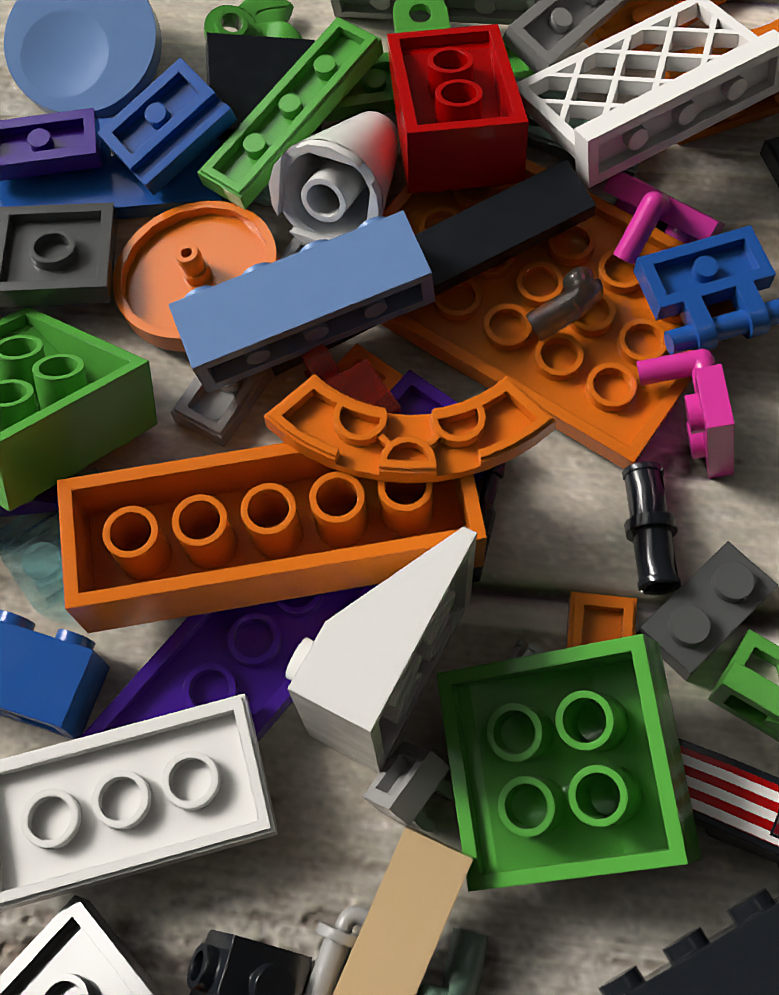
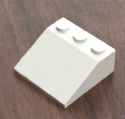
(380, 651)

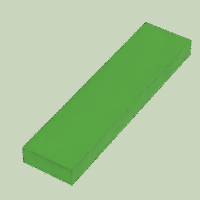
(291, 111)

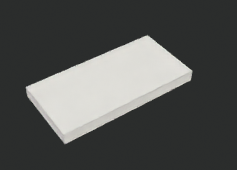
(131, 801)

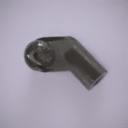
(580, 296)

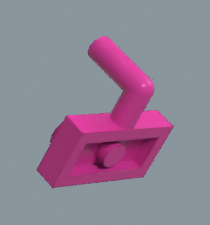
(648, 207)
(708, 410)

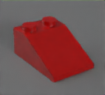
(457, 109)

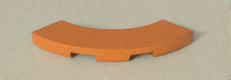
(410, 448)

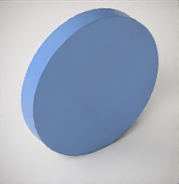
(82, 52)

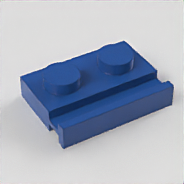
(167, 126)

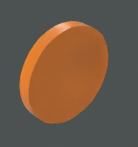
(180, 252)

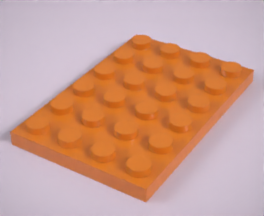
(581, 372)

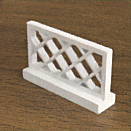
(665, 108)

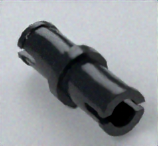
(651, 529)

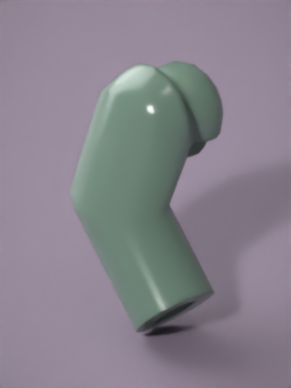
(462, 967)

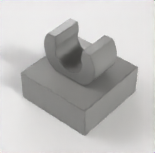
(407, 785)

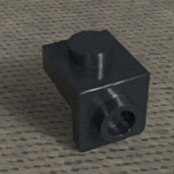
(245, 967)

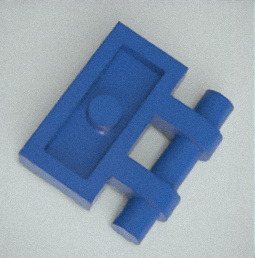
(704, 274)

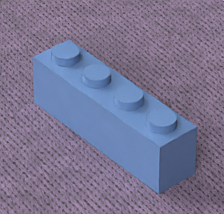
(303, 301)

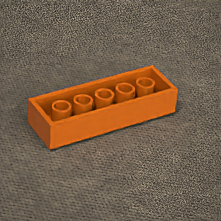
(242, 533)

